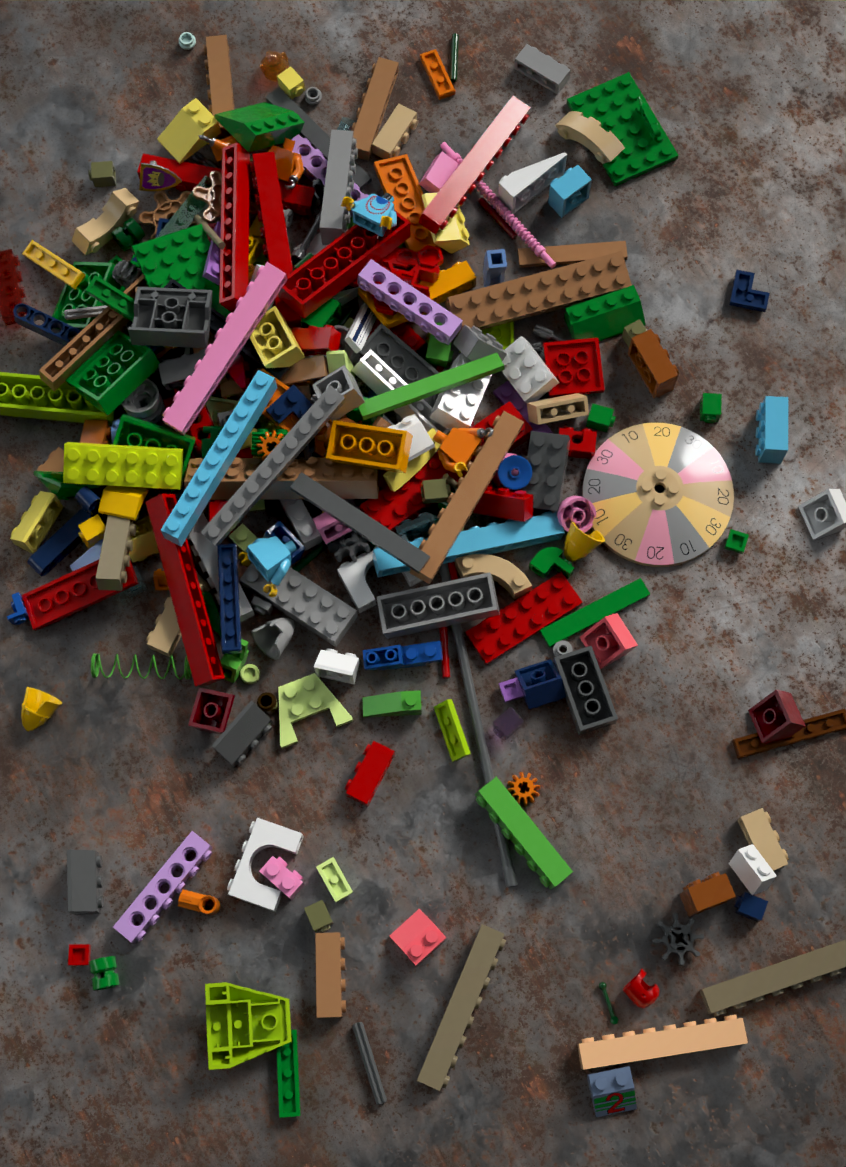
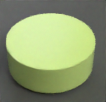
(250, 674)

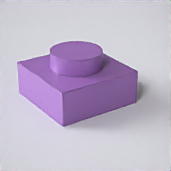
(511, 690)

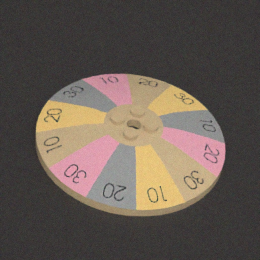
(652, 525)

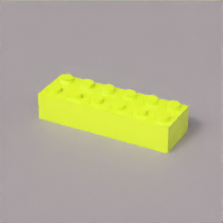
(122, 465)

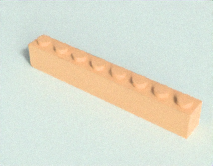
(662, 1043)

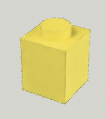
(291, 83)

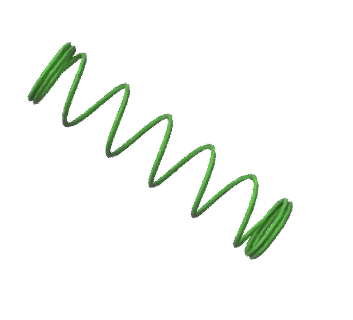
(95, 670)

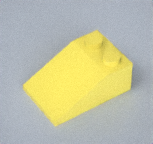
(183, 132)

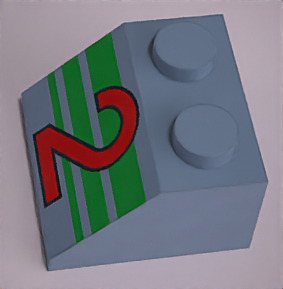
(612, 1091)

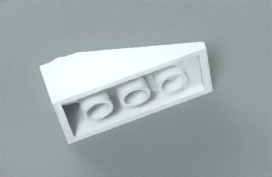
(528, 182)

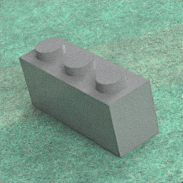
(542, 69)

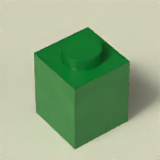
(710, 407)
(600, 418)

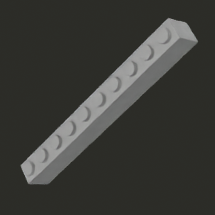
(273, 465)

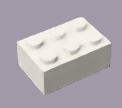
(527, 371)

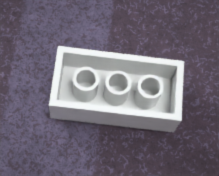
(459, 405)

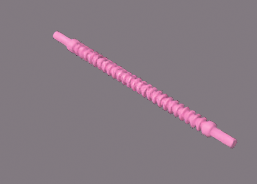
(506, 214)

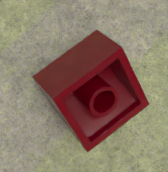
(211, 711)
(776, 717)

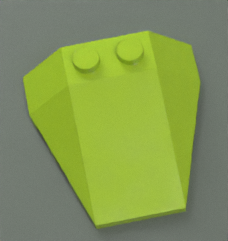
(243, 1024)

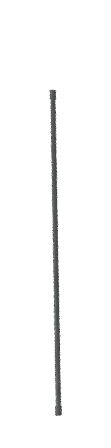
(508, 868)

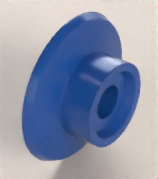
(518, 463)

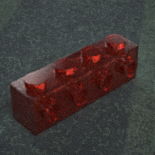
(10, 286)

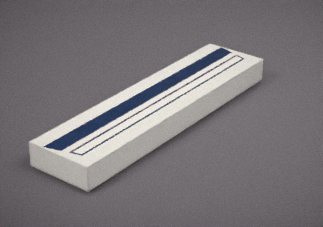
(360, 328)

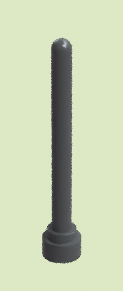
(300, 253)

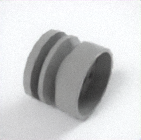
(145, 403)

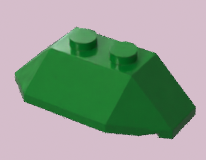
(54, 484)

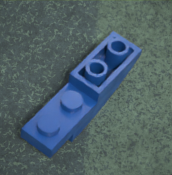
(402, 656)

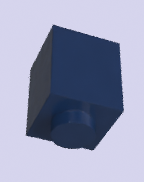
(750, 906)

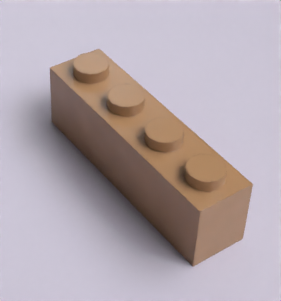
(329, 975)

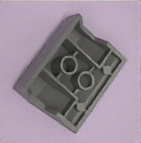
(171, 317)

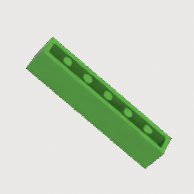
(523, 833)

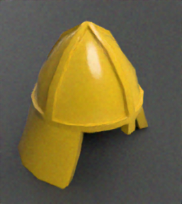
(580, 544)
(37, 708)

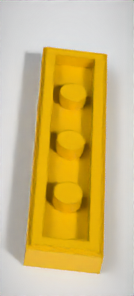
(53, 264)

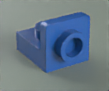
(20, 610)

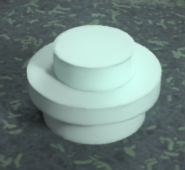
(187, 40)

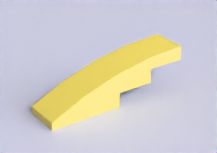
(396, 479)

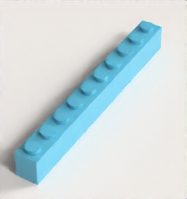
(219, 458)
(484, 540)

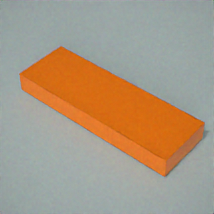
(437, 74)

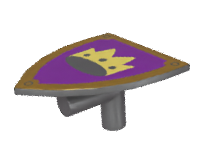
(156, 177)

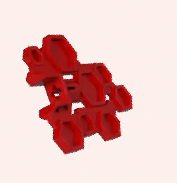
(425, 268)

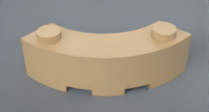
(591, 135)
(97, 232)
(501, 570)

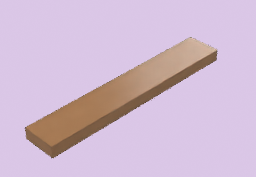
(571, 253)

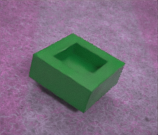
(736, 541)

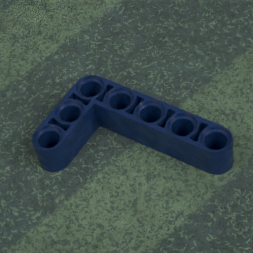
(44, 329)
(67, 537)

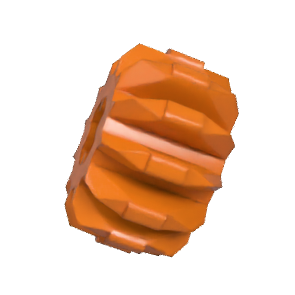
(273, 439)
(530, 788)

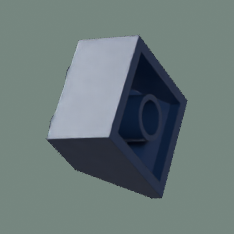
(540, 684)

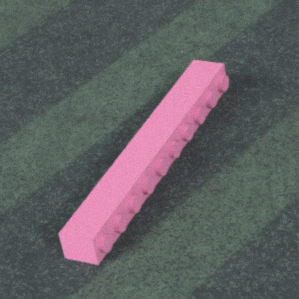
(225, 348)

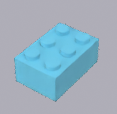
(772, 430)

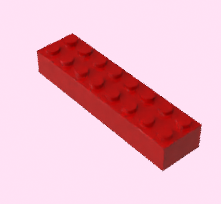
(339, 265)

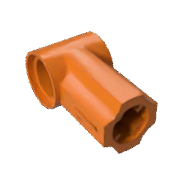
(197, 902)

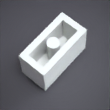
(752, 869)

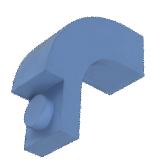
(494, 267)

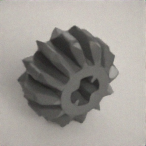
(126, 273)

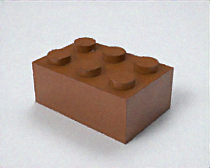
(653, 363)
(706, 895)

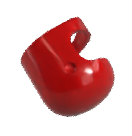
(640, 992)

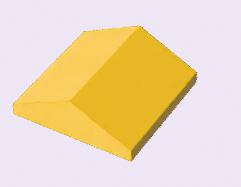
(122, 501)

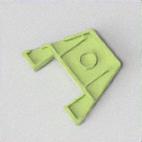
(303, 699)

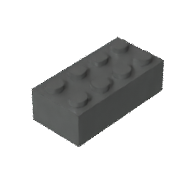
(548, 461)
(585, 690)

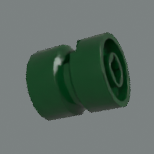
(134, 232)

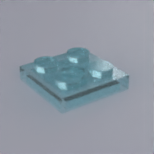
(414, 527)

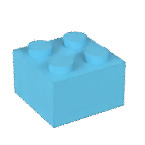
(569, 190)

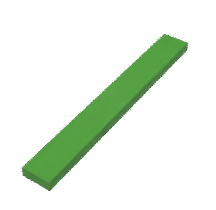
(431, 386)

